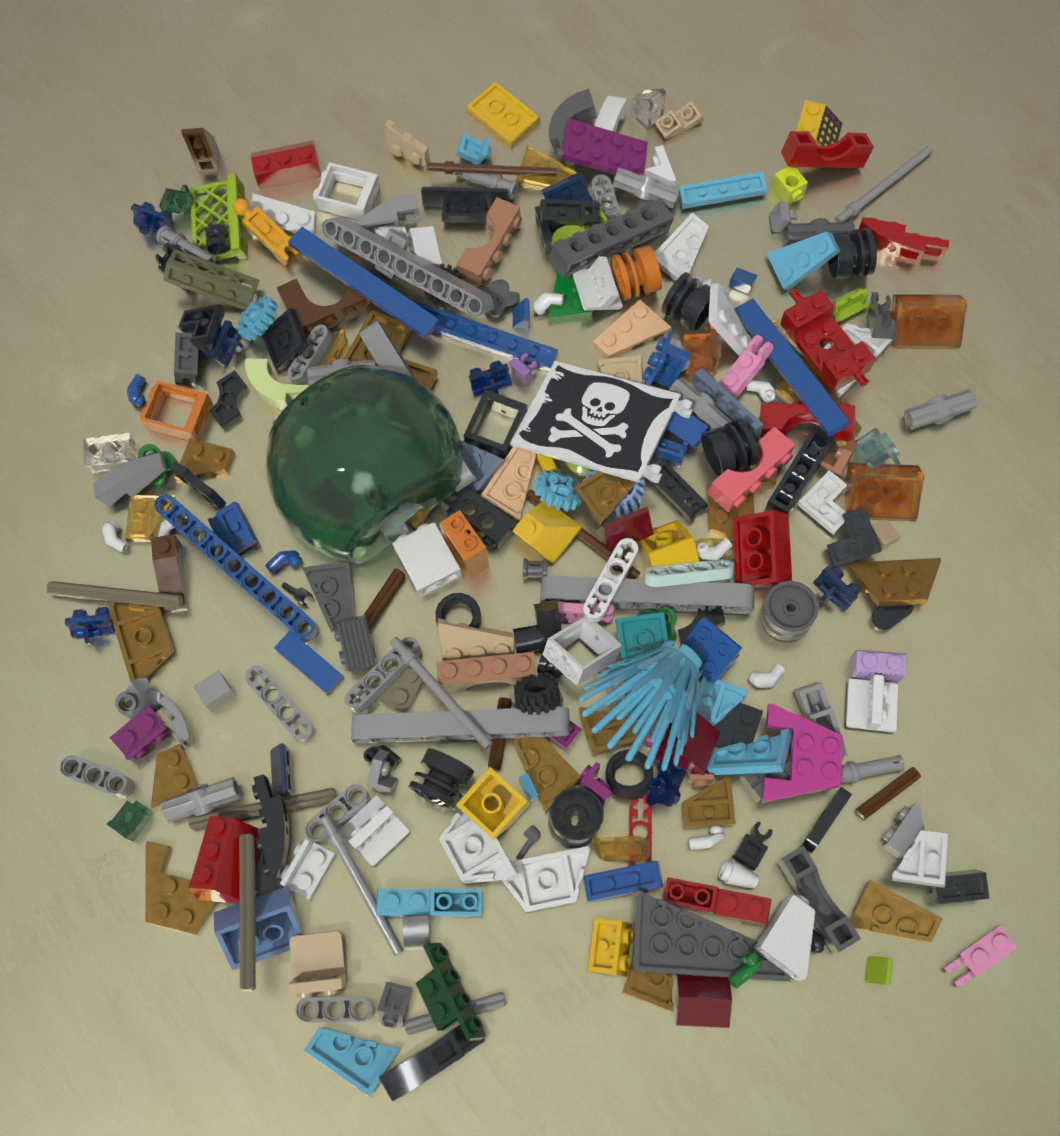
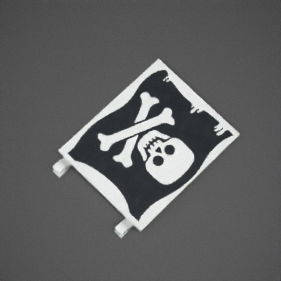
(599, 421)

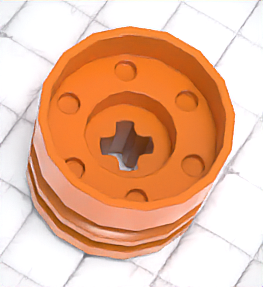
(640, 271)

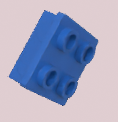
(665, 363)
(713, 648)

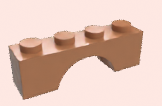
(477, 263)
(463, 673)

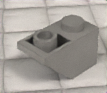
(903, 835)

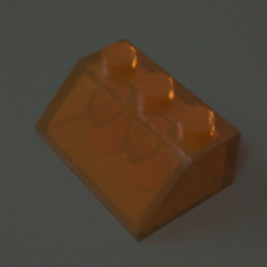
(928, 319)
(884, 490)

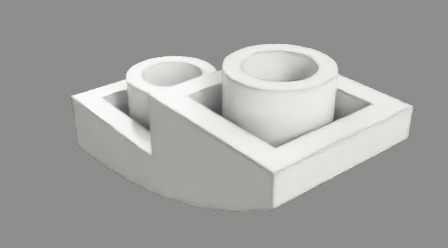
(611, 112)

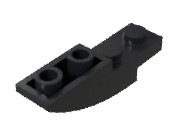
(275, 836)
(427, 1063)

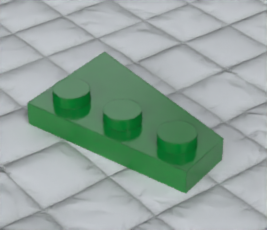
(572, 305)

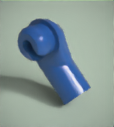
(133, 390)
(284, 557)

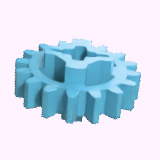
(257, 318)
(557, 490)

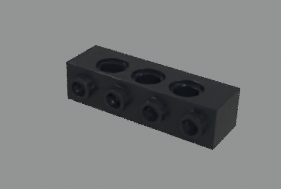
(800, 472)
(485, 512)

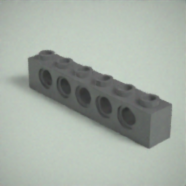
(611, 237)

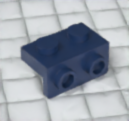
(568, 189)

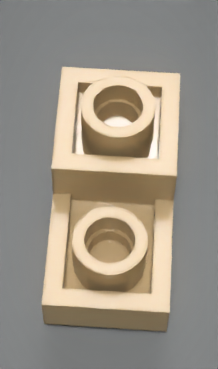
(680, 121)

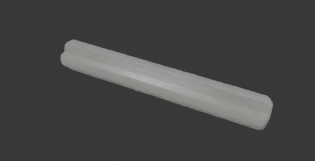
(479, 1006)

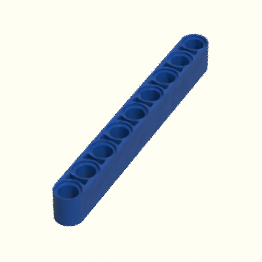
(226, 561)

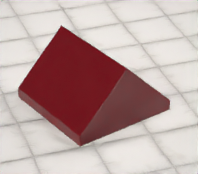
(632, 526)
(697, 750)
(703, 1001)

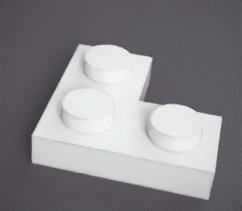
(820, 503)

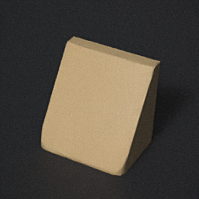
(885, 533)

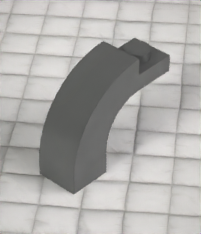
(577, 107)

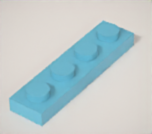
(722, 190)

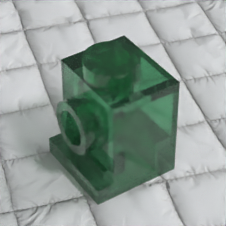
(132, 828)

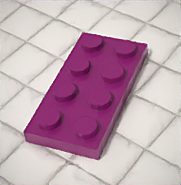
(602, 148)

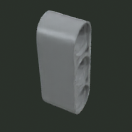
(87, 771)
(342, 801)
(323, 1005)

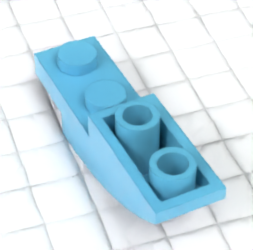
(429, 902)

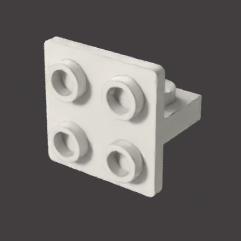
(597, 287)
(872, 704)
(374, 831)

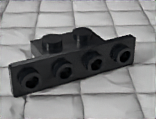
(462, 203)

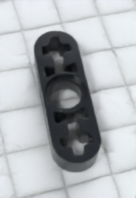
(826, 819)

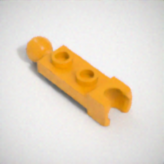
(264, 230)

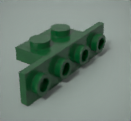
(445, 995)

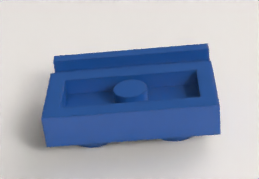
(233, 527)

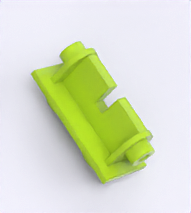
(850, 304)

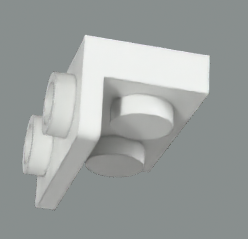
(307, 868)

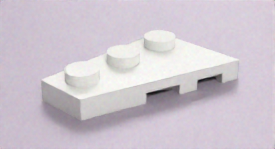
(285, 215)
(681, 248)
(726, 321)

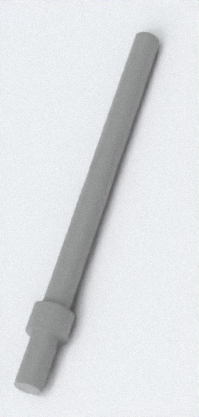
(855, 206)
(409, 657)
(337, 840)

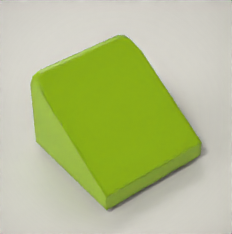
(879, 970)

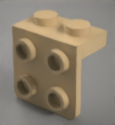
(317, 964)

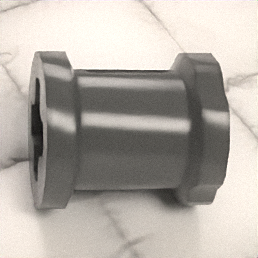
(534, 568)

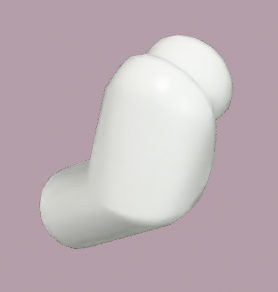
(546, 300)
(763, 388)
(713, 553)

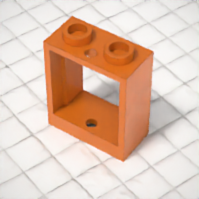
(197, 416)
(466, 548)

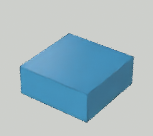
(528, 788)

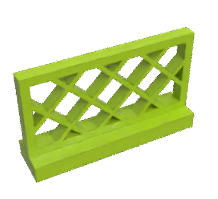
(236, 230)

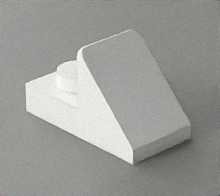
(661, 168)

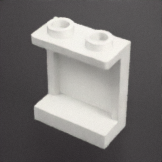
(427, 559)

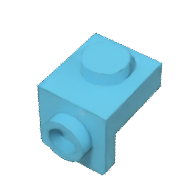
(473, 149)

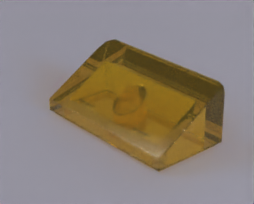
(335, 348)
(621, 848)

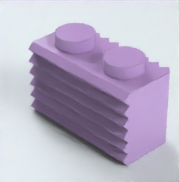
(867, 663)

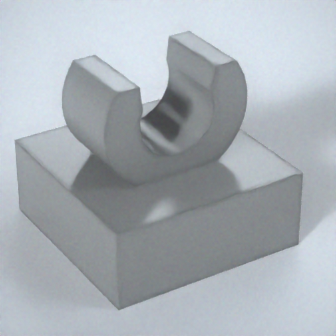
(781, 216)

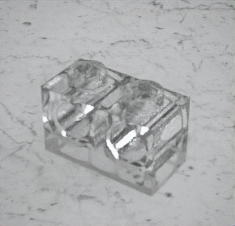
(109, 457)

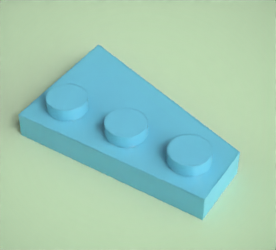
(802, 258)
(763, 756)
(352, 1058)

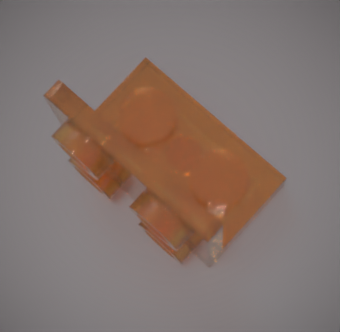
(703, 351)

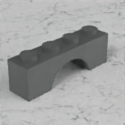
(828, 918)

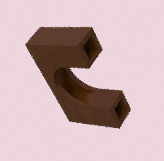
(312, 315)

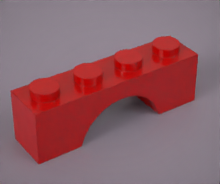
(848, 152)
(787, 416)

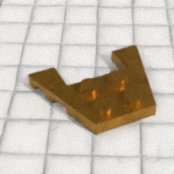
(720, 520)
(168, 896)

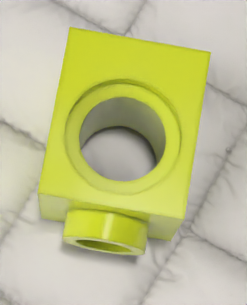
(789, 184)

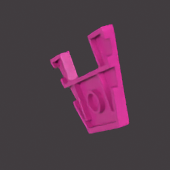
(813, 760)

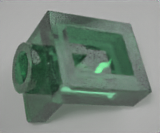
(176, 201)

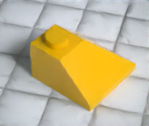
(547, 530)

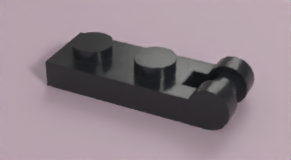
(569, 212)
(679, 492)

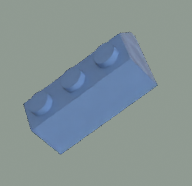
(274, 926)

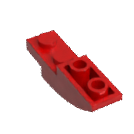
(908, 246)
(717, 901)

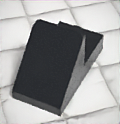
(546, 231)

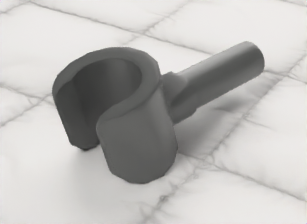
(299, 594)
(532, 835)

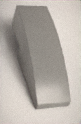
(391, 213)
(128, 478)
(816, 708)

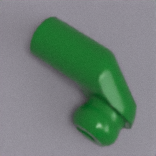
(742, 975)

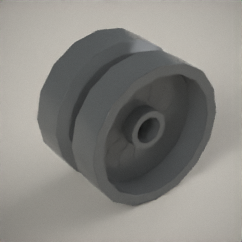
(788, 597)

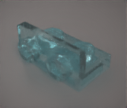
(876, 448)

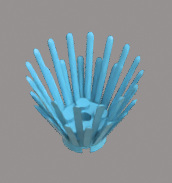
(667, 676)

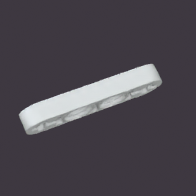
(613, 581)

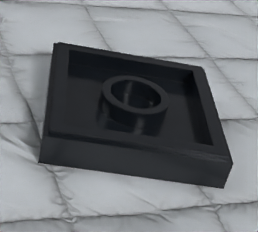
(285, 339)

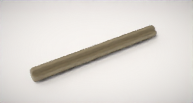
(114, 594)
(252, 810)
(247, 913)

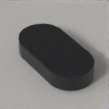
(887, 617)

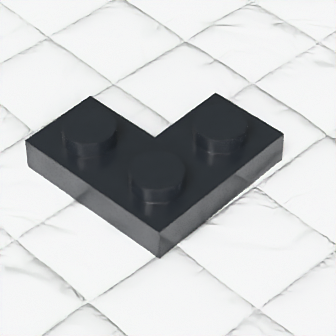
(861, 539)

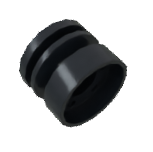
(856, 254)
(687, 301)
(729, 447)
(442, 776)
(579, 803)

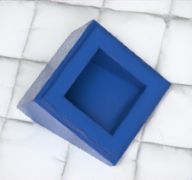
(742, 280)
(521, 315)

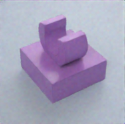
(521, 369)

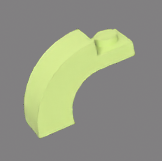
(267, 389)

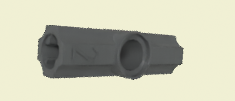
(801, 231)

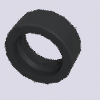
(459, 598)
(624, 791)

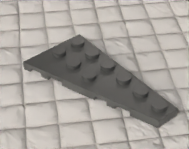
(688, 944)

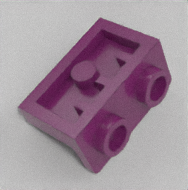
(138, 732)
(598, 787)

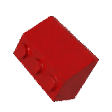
(285, 165)
(762, 549)
(218, 862)

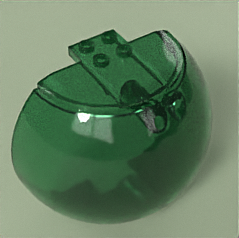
(360, 459)

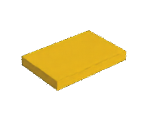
(503, 114)

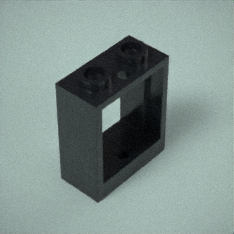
(504, 406)

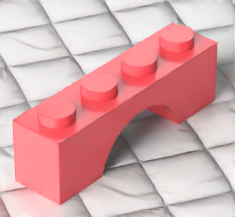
(733, 487)

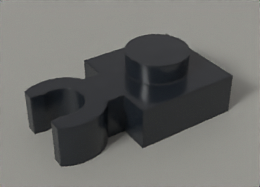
(751, 848)

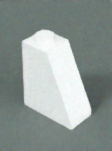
(789, 937)

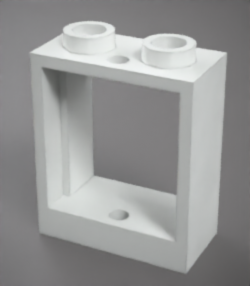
(350, 176)
(605, 647)

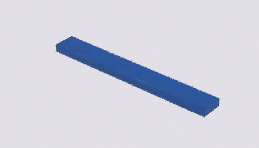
(364, 282)
(491, 338)
(793, 369)

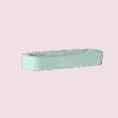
(688, 573)

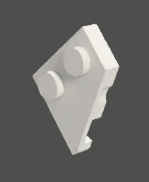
(924, 860)

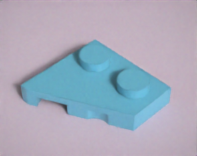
(717, 699)

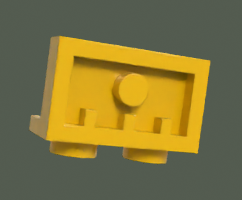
(610, 947)

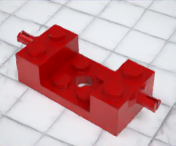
(812, 323)

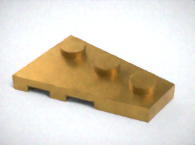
(546, 768)

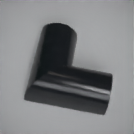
(204, 325)
(536, 636)

